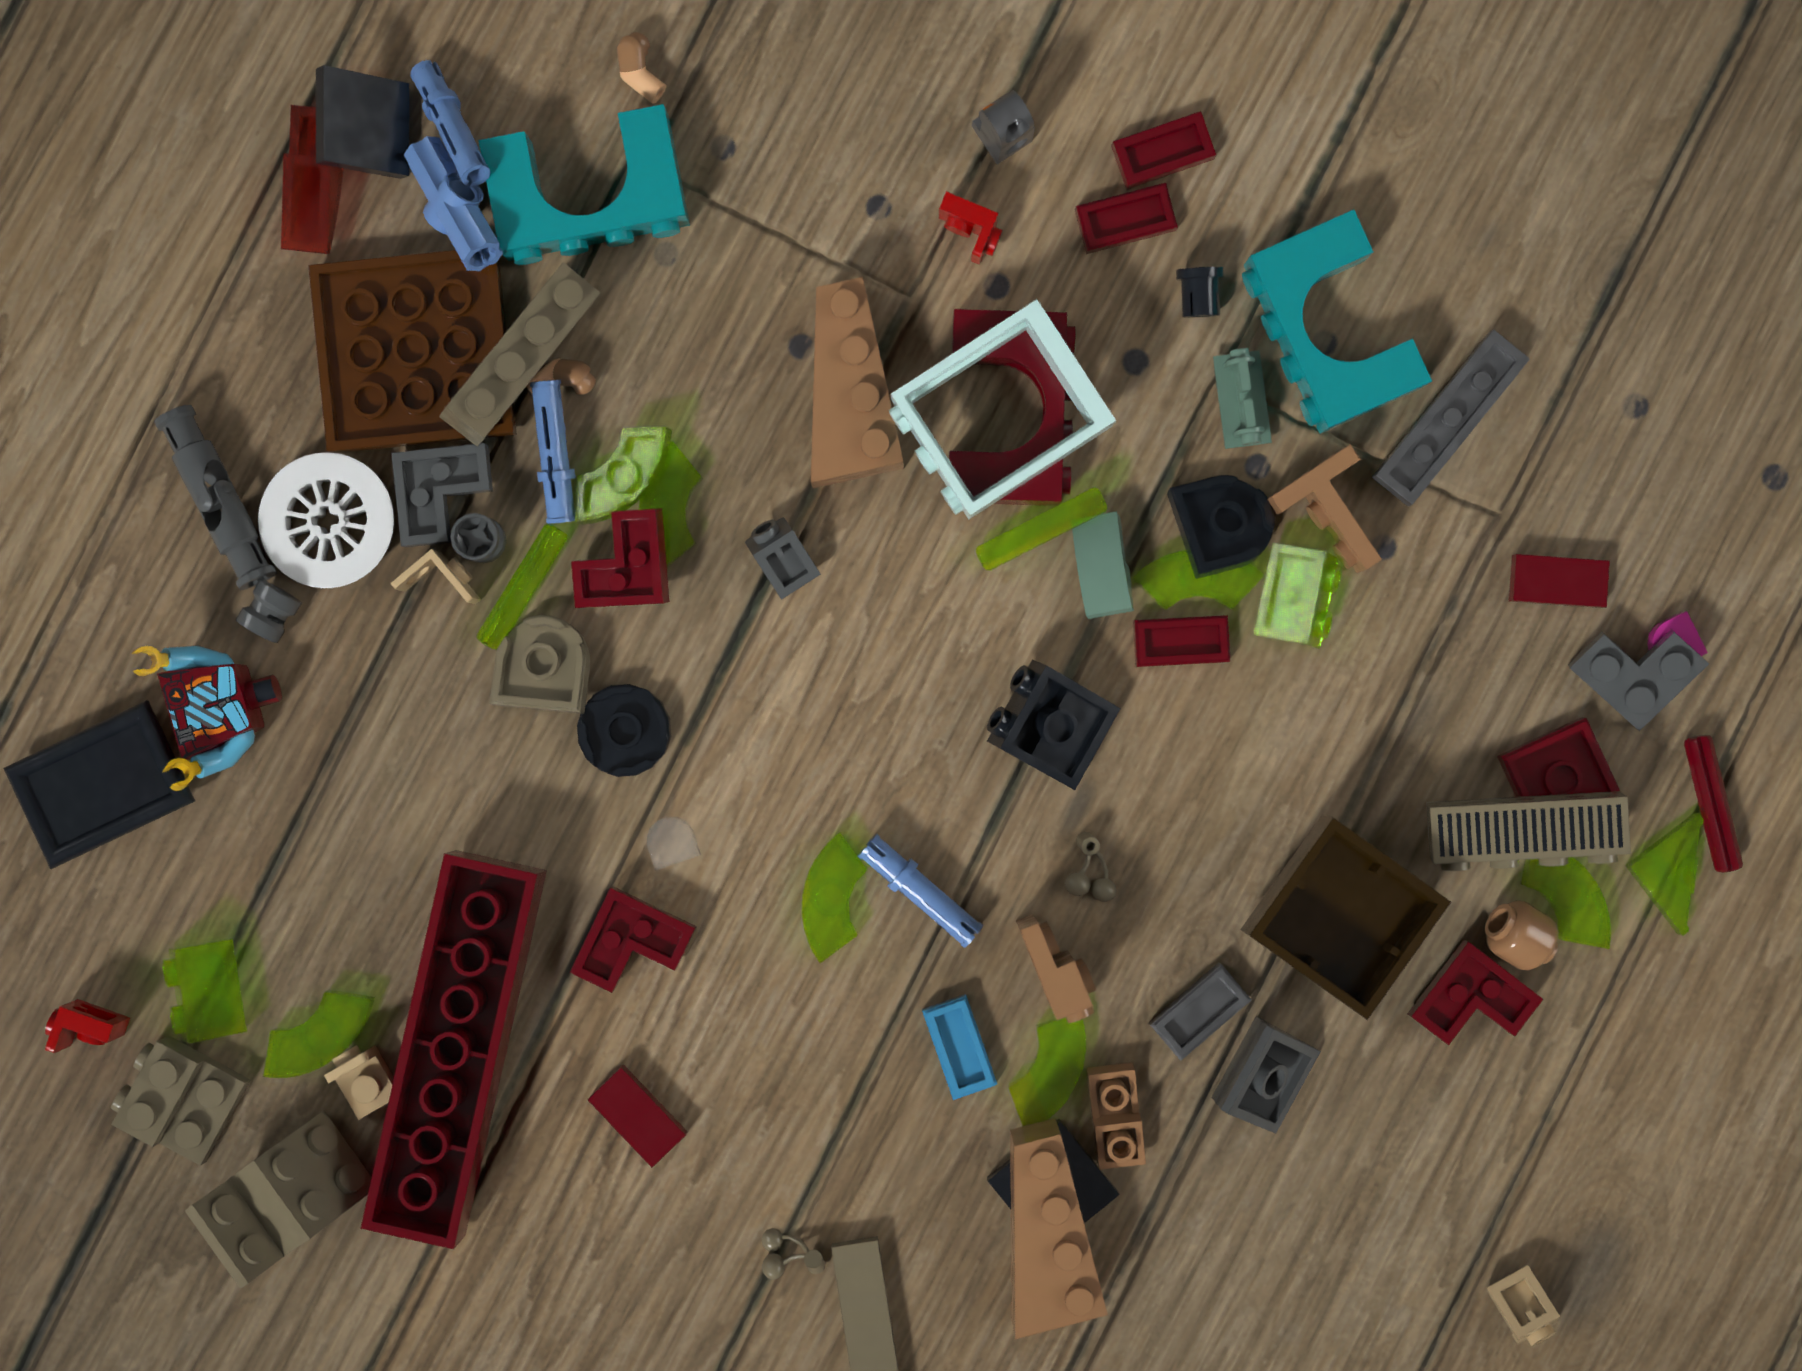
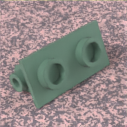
(1242, 398)

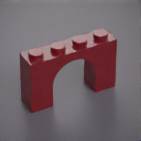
(985, 469)

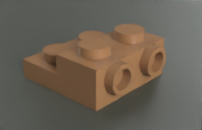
(1062, 977)

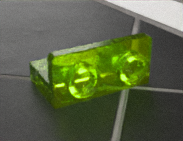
(1298, 595)
(205, 991)

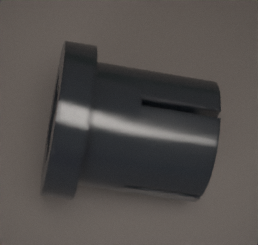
(1200, 291)

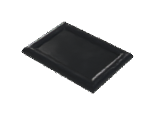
(98, 784)

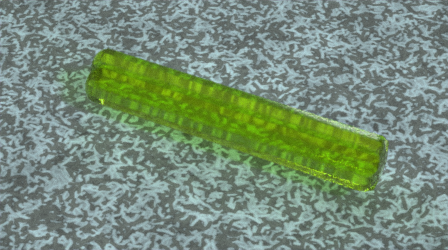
(1041, 529)
(522, 586)

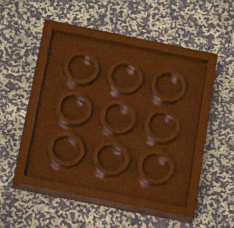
(400, 345)

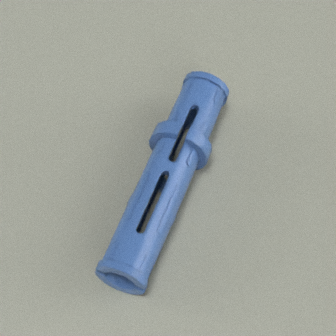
(443, 108)
(553, 452)
(920, 890)

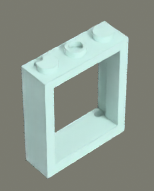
(1063, 364)

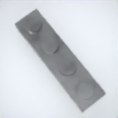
(1451, 418)

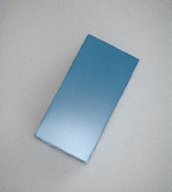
(959, 1047)

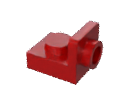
(968, 217)
(91, 1022)

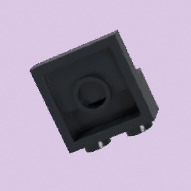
(1051, 723)

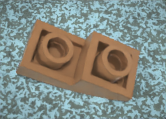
(1116, 1116)

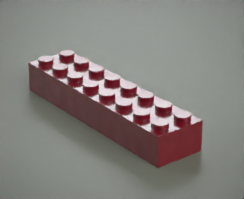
(453, 1049)

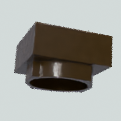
(1345, 915)

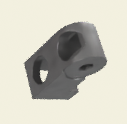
(1004, 126)

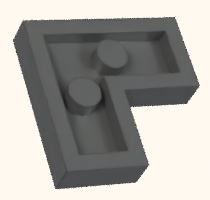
(425, 481)
(1640, 687)

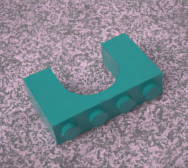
(647, 204)
(1330, 388)

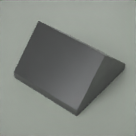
(1265, 1076)

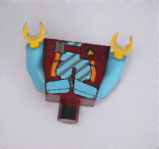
(210, 707)

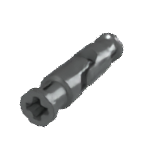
(230, 527)

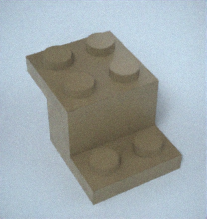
(281, 1199)

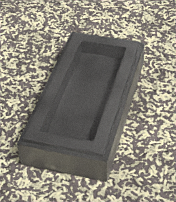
(1200, 1011)

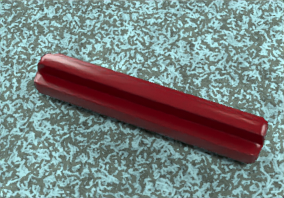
(1713, 803)

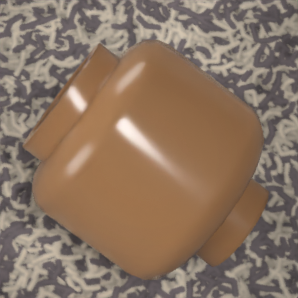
(1521, 935)

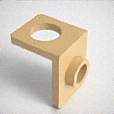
(452, 570)

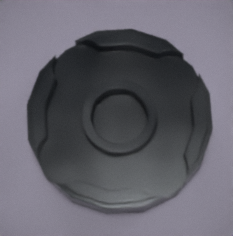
(624, 730)

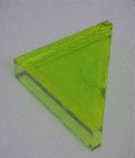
(1669, 871)

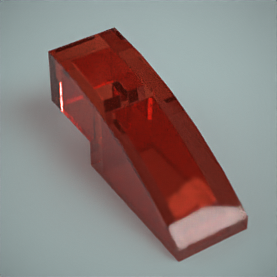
(309, 189)

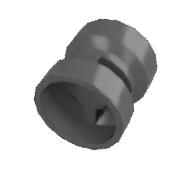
(470, 534)
(268, 611)

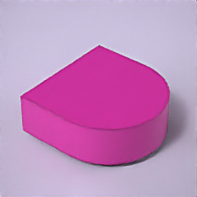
(1681, 625)

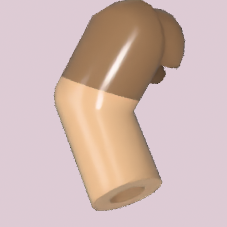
(633, 69)
(571, 373)

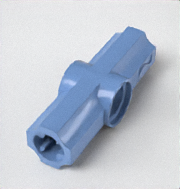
(452, 205)

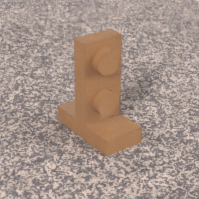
(1329, 510)

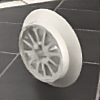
(277, 511)

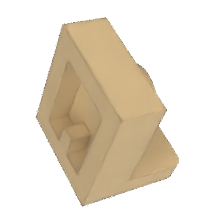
(362, 1079)
(1525, 1307)

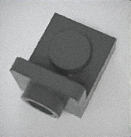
(781, 556)

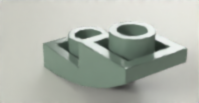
(1102, 566)

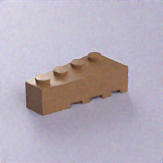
(850, 394)
(1050, 1249)

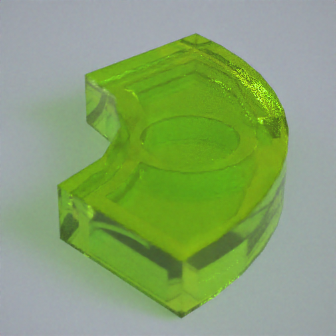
(624, 476)
(672, 494)
(1173, 580)
(828, 895)
(1575, 900)
(320, 1038)
(1053, 1072)

